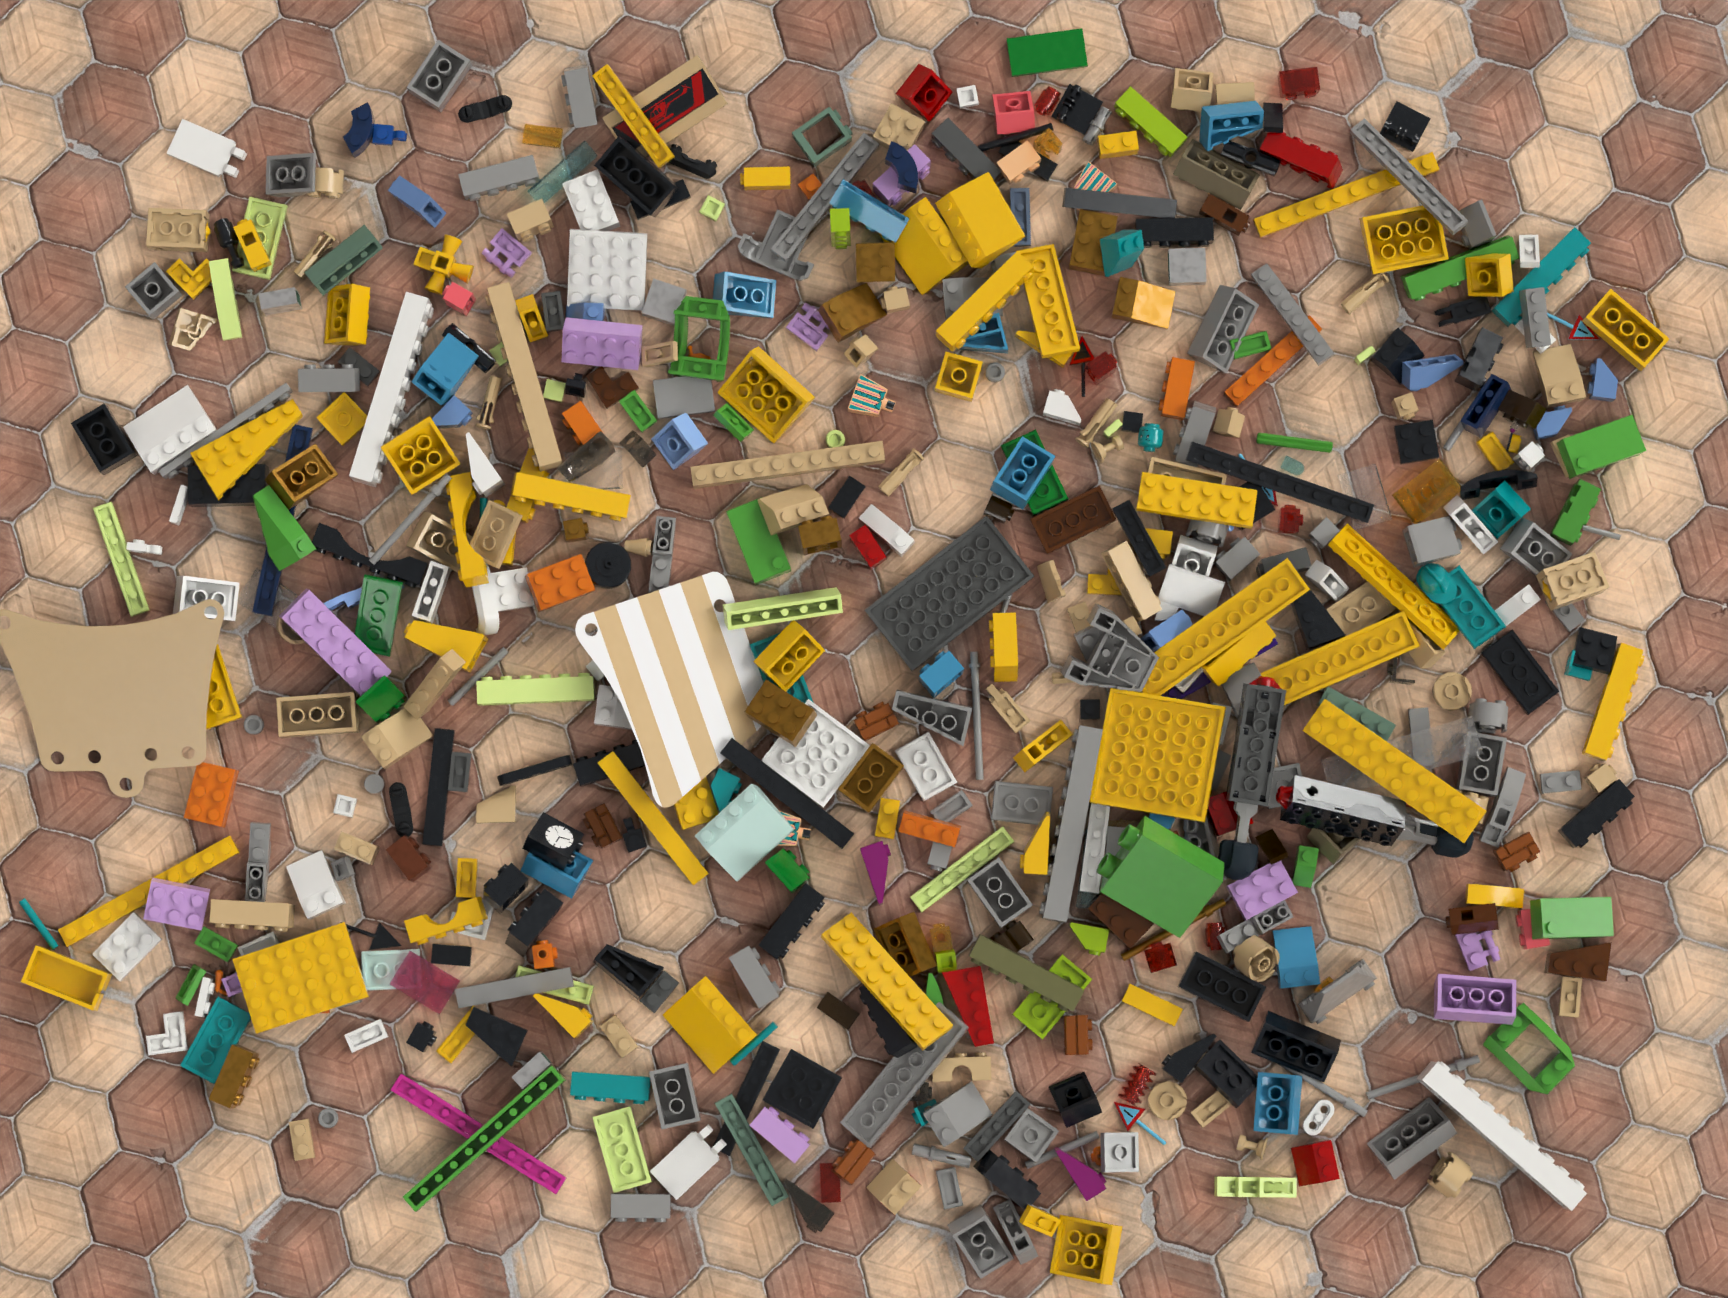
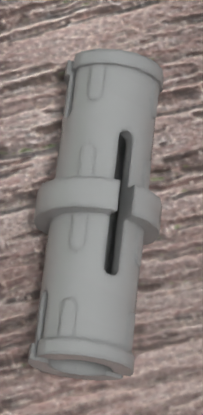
(1096, 125)

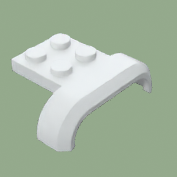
(504, 592)

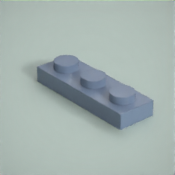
(1021, 210)

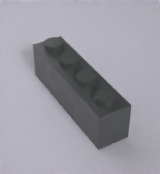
(963, 151)

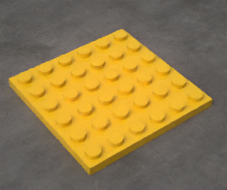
(1157, 755)

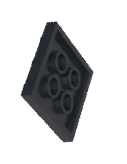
(802, 1088)

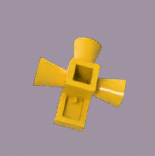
(443, 264)

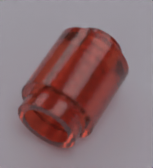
(1047, 101)
(1211, 932)

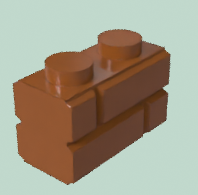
(876, 721)
(1517, 851)
(1076, 1035)
(852, 1162)

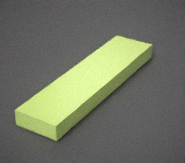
(579, 992)

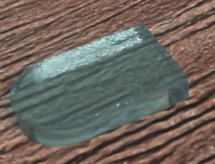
(1292, 466)

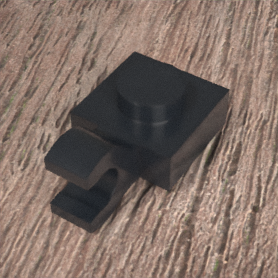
(634, 838)

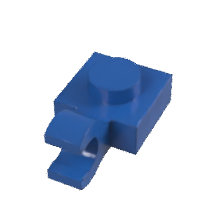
(385, 135)

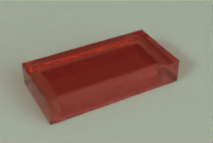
(829, 1184)

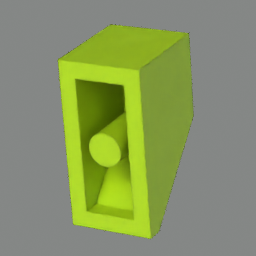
(1091, 937)

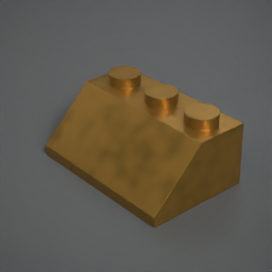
(906, 944)

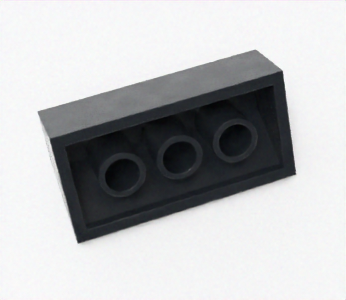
(1296, 1046)

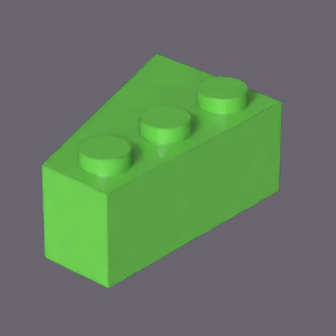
(1575, 512)

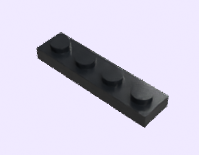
(1139, 538)

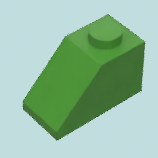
(1305, 866)

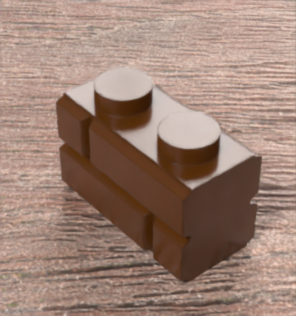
(602, 825)

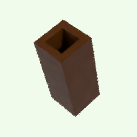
(1225, 215)
(1472, 919)

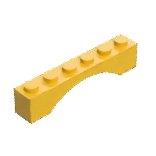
(462, 493)

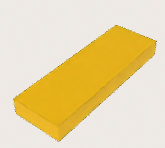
(1152, 1005)
(456, 1040)

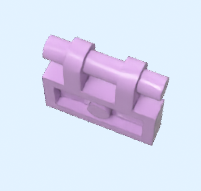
(510, 248)
(806, 330)
(1472, 950)

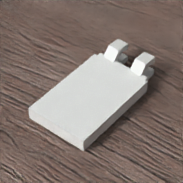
(205, 149)
(687, 1162)

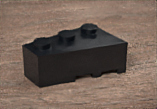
(1479, 359)
(533, 921)
(628, 970)
(497, 1033)
(1008, 1179)

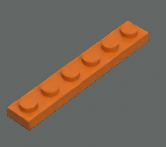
(1266, 367)

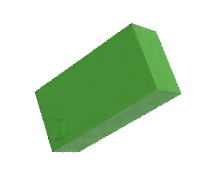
(1601, 446)
(760, 548)
(1571, 918)

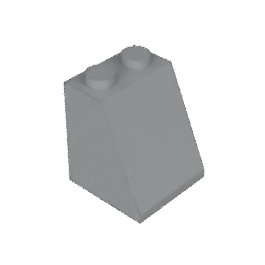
(1432, 541)

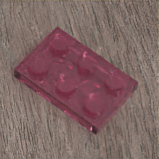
(424, 982)

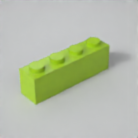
(1150, 122)
(840, 228)

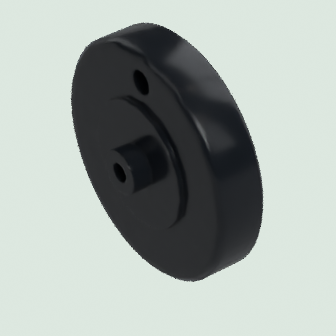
(608, 565)

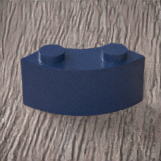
(361, 131)
(904, 166)

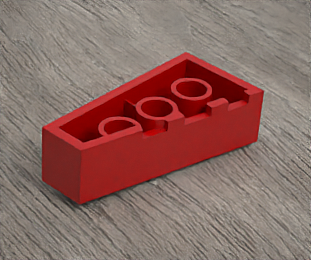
(1303, 157)
(970, 998)

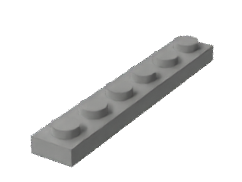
(1292, 314)

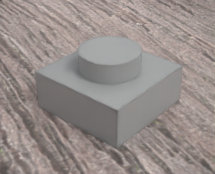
(342, 868)

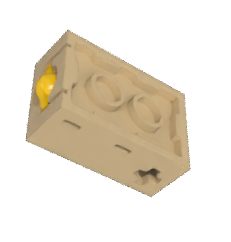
(177, 230)
(1572, 581)

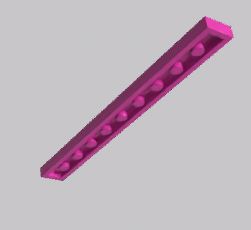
(468, 1126)

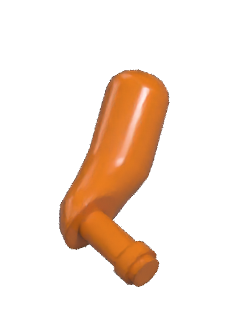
(697, 355)
(218, 982)

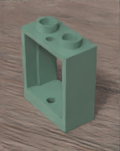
(806, 147)

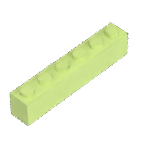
(782, 608)
(535, 690)

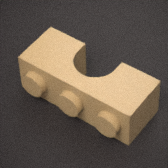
(979, 1066)

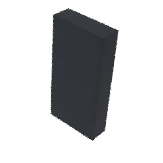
(1273, 117)
(846, 497)
(451, 955)

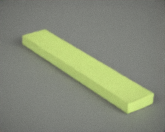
(121, 559)
(962, 869)

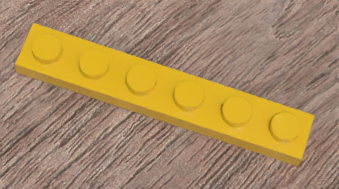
(633, 116)

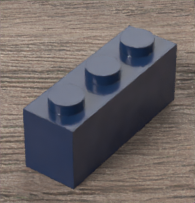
(1485, 406)

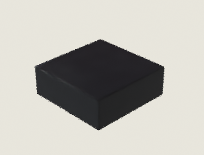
(1132, 421)

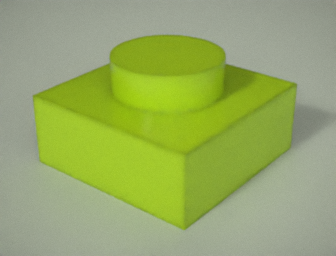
(945, 961)

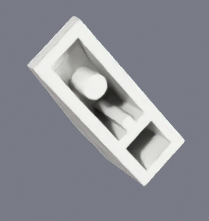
(1470, 524)
(887, 530)
(1517, 605)

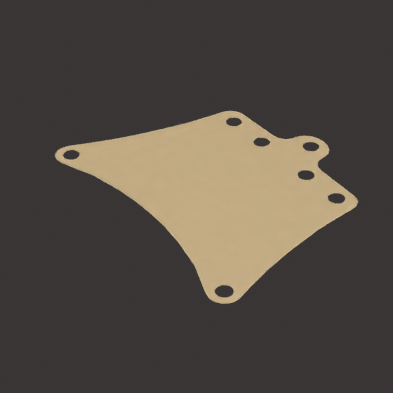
(116, 690)

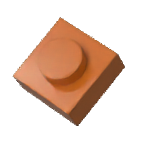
(809, 186)

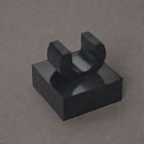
(576, 386)

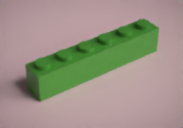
(1452, 271)

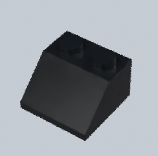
(1395, 351)
(1075, 1099)

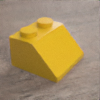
(1489, 275)

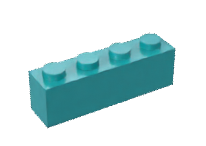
(610, 1086)

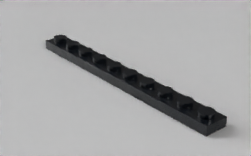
(1279, 482)

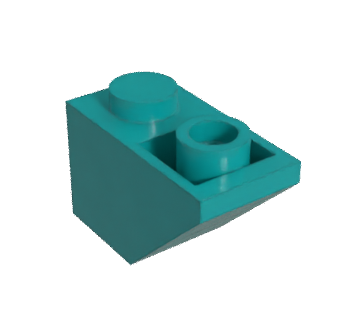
(724, 787)

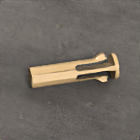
(311, 258)
(1363, 293)
(490, 398)
(1097, 421)
(899, 474)

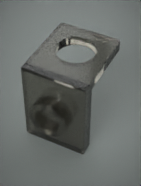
(638, 448)
(1391, 670)
(925, 1093)

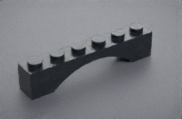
(407, 569)

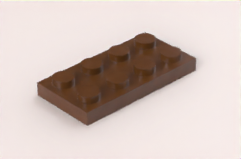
(1073, 519)

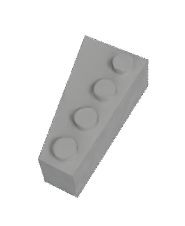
(938, 715)

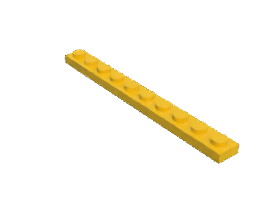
(1338, 197)
(138, 896)

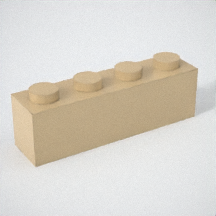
(1131, 581)
(434, 684)

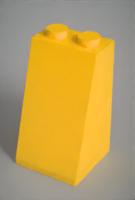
(442, 639)

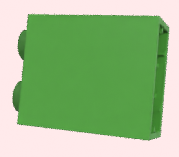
(1160, 875)

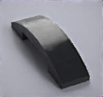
(1493, 479)

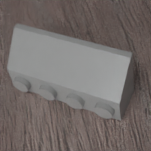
(1224, 321)
(1412, 1138)

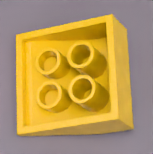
(420, 455)
(1086, 1249)

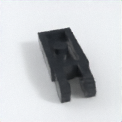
(1465, 310)

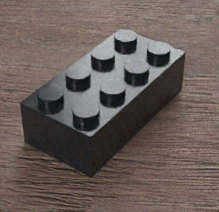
(637, 176)
(239, 495)
(1221, 986)

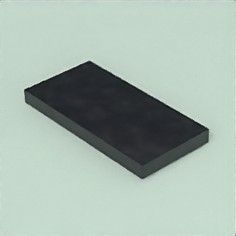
(1520, 672)

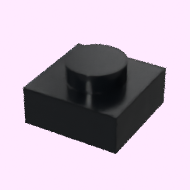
(1090, 709)

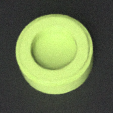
(835, 439)

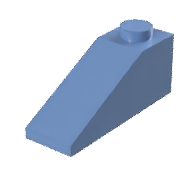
(1427, 371)

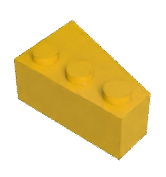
(1004, 647)

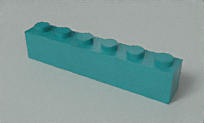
(1550, 271)

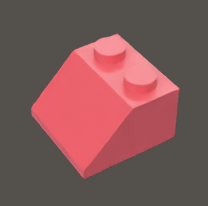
(1013, 112)

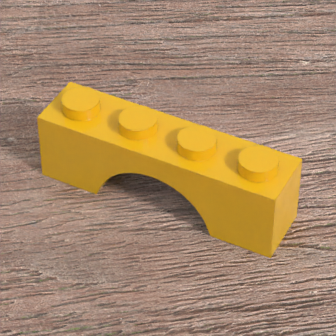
(468, 913)

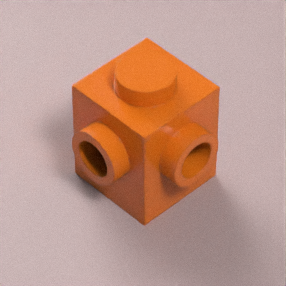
(544, 955)

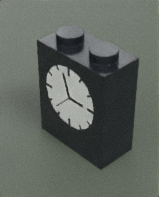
(554, 841)

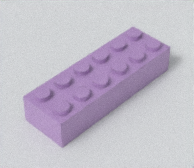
(334, 642)

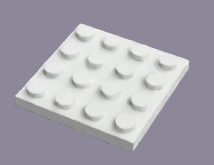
(607, 268)
(820, 758)

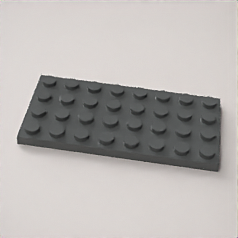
(949, 593)

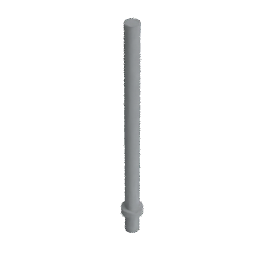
(976, 715)

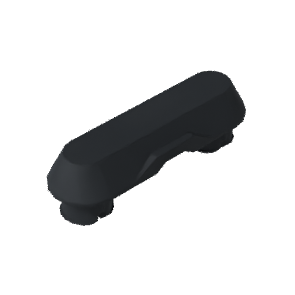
(485, 109)
(697, 167)
(401, 809)

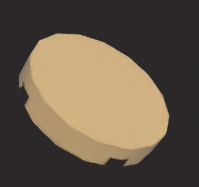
(1452, 691)
(1167, 1100)

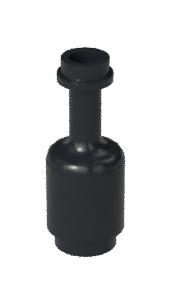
(228, 239)

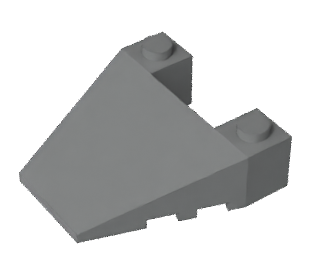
(1117, 659)
(1322, 1002)

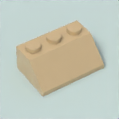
(791, 507)

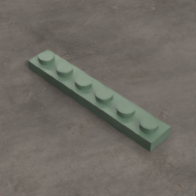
(751, 1149)

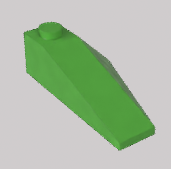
(282, 533)

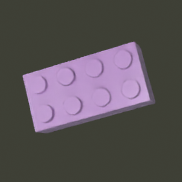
(601, 343)
(1475, 999)

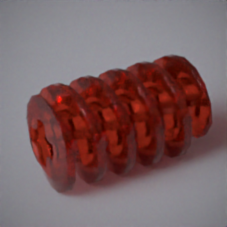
(1137, 1084)

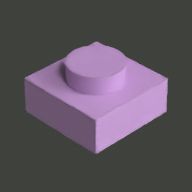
(232, 985)

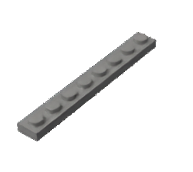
(1408, 176)
(820, 200)
(264, 405)

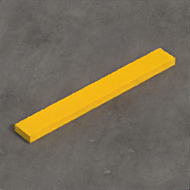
(653, 818)

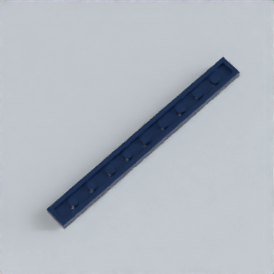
(270, 576)

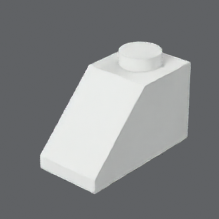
(1061, 408)
(1529, 456)
(1327, 580)

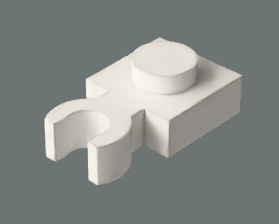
(140, 547)

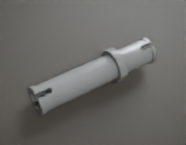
(932, 1153)

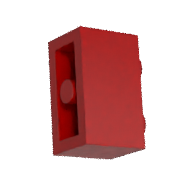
(867, 547)

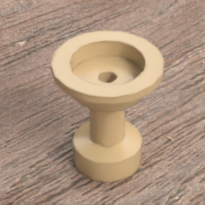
(1100, 450)
(1259, 1147)

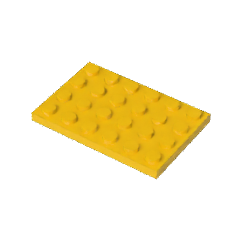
(300, 977)

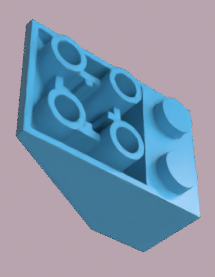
(445, 369)

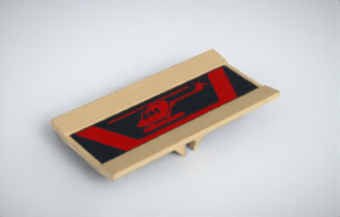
(673, 103)

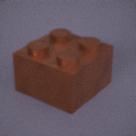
(409, 858)

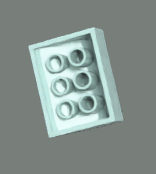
(744, 832)

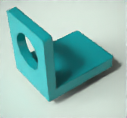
(1575, 671)
(918, 1115)

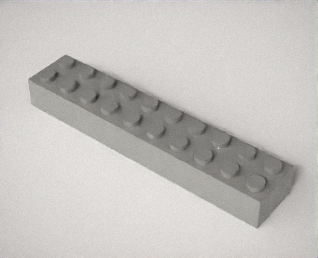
(1072, 823)

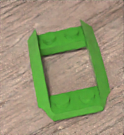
(700, 367)
(1507, 1034)

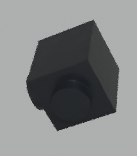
(422, 1036)

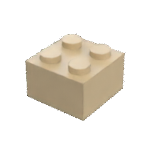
(898, 127)
(530, 221)

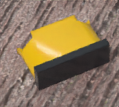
(1513, 443)

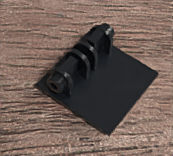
(1077, 109)
(1404, 126)

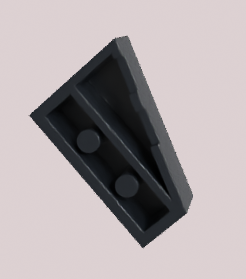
(1314, 621)

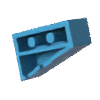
(1228, 121)

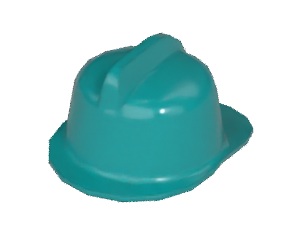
(1436, 583)

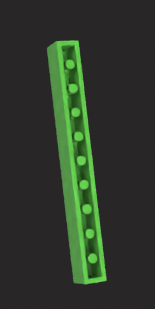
(484, 1138)

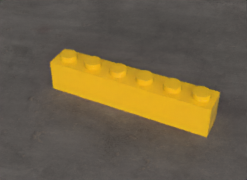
(985, 301)
(570, 495)
(1612, 702)

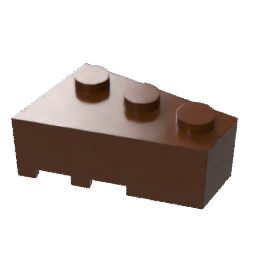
(1120, 920)
(1582, 962)

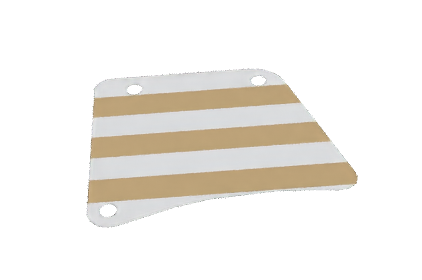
(677, 678)

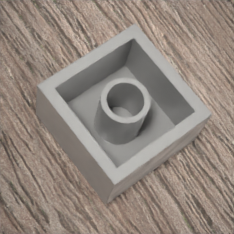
(153, 291)

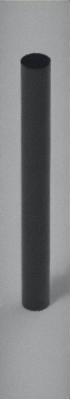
(1015, 137)

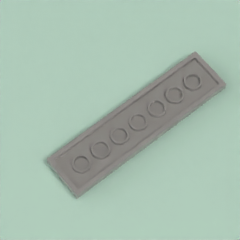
(899, 1084)

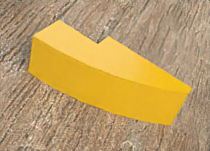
(1499, 895)

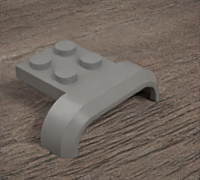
(762, 255)

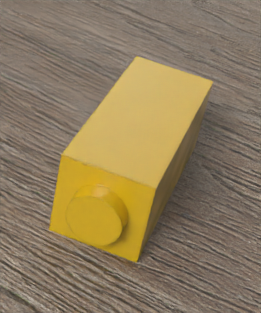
(766, 178)
(252, 245)

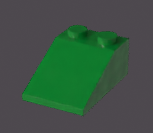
(381, 699)
(787, 870)

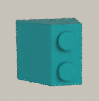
(1121, 250)
(1501, 509)

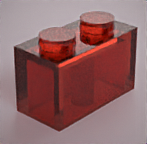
(1298, 83)
(1101, 367)

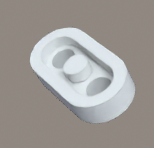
(1318, 1117)

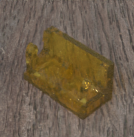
(1046, 142)

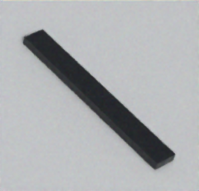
(786, 793)

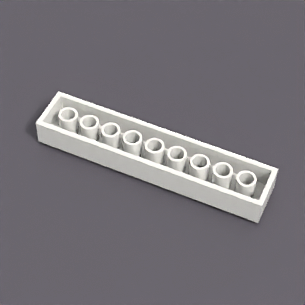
(391, 389)
(1503, 1137)

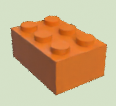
(559, 583)
(211, 794)

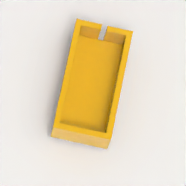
(66, 978)

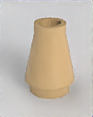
(640, 546)

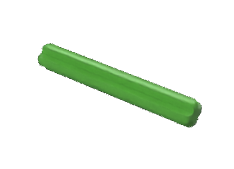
(1294, 442)

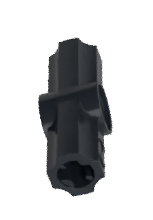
(1262, 163)
(484, 361)

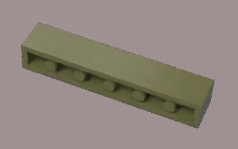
(1025, 972)

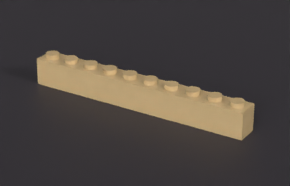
(524, 376)
(788, 464)

